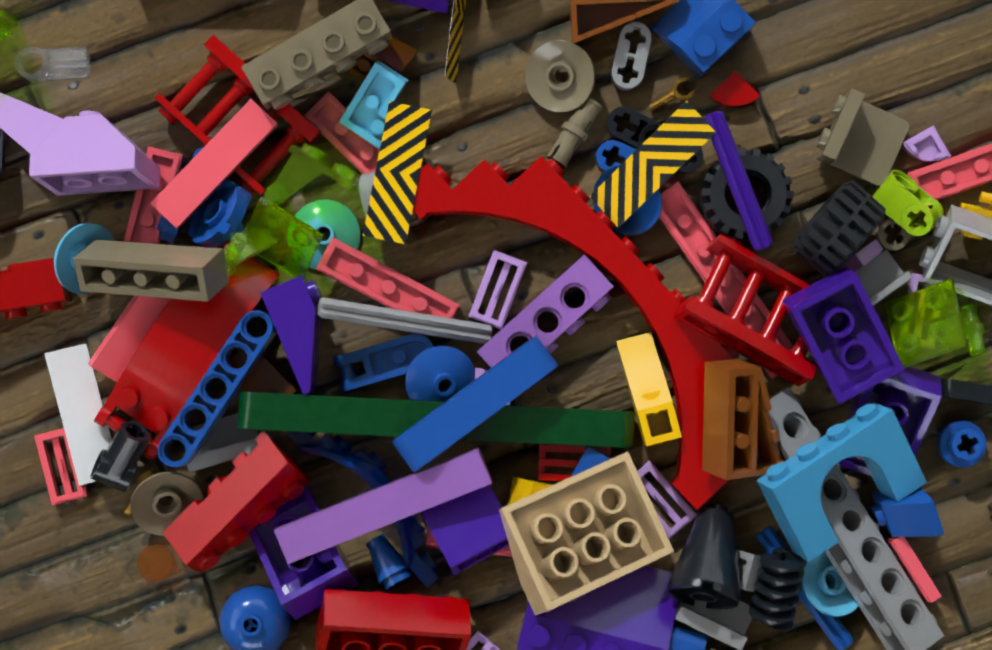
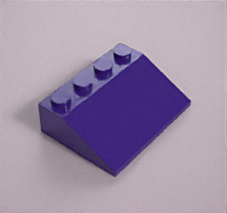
(620, 615)

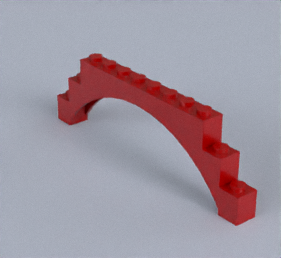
(549, 204)

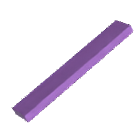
(383, 505)

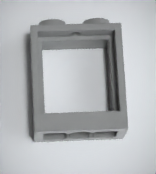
(934, 271)

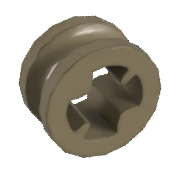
(881, 236)

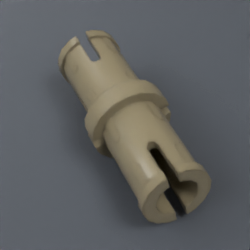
(574, 132)

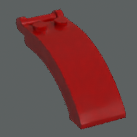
(181, 351)

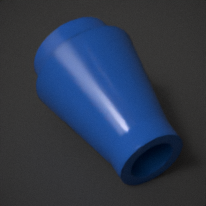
(387, 563)

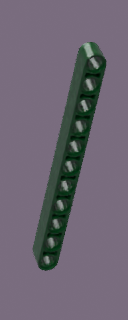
(394, 417)

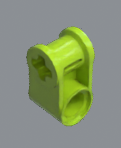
(905, 202)

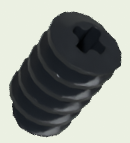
(778, 588)

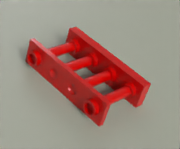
(220, 59)
(731, 328)

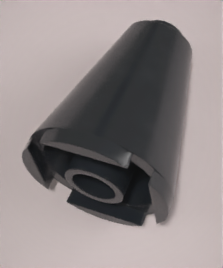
(708, 562)

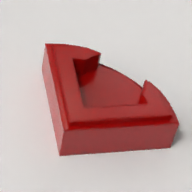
(734, 92)

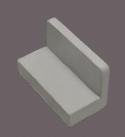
(882, 276)
(223, 444)
(724, 625)

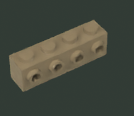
(317, 52)
(151, 270)

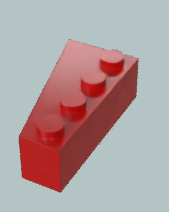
(237, 504)

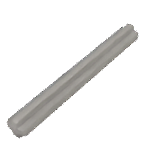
(403, 320)

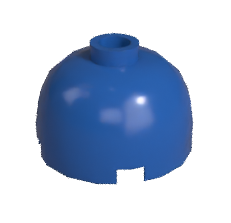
(259, 604)

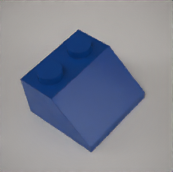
(703, 31)

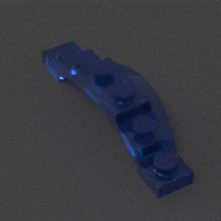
(370, 469)

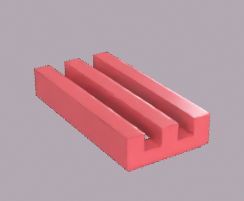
(48, 470)
(913, 568)

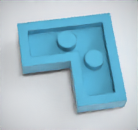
(370, 104)

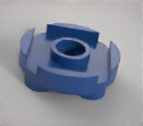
(219, 216)

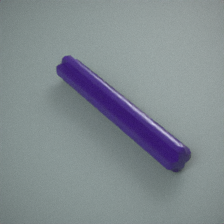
(738, 182)

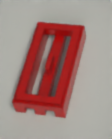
(542, 461)

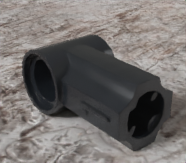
(119, 462)

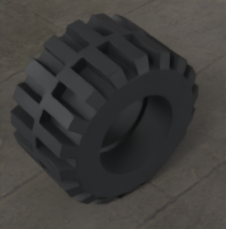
(771, 178)
(838, 228)

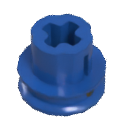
(950, 438)

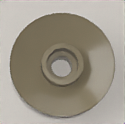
(543, 77)
(156, 514)

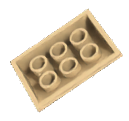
(583, 533)

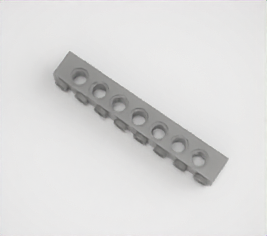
(880, 565)

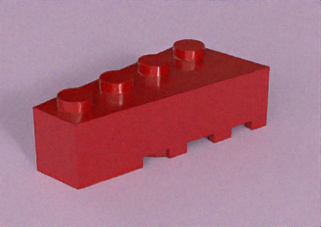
(31, 287)
(391, 621)

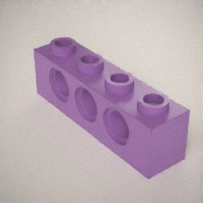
(581, 276)

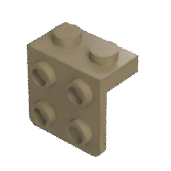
(861, 139)

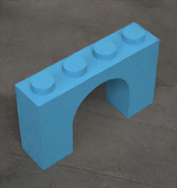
(796, 484)

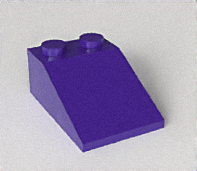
(295, 318)
(843, 334)
(913, 399)
(303, 581)

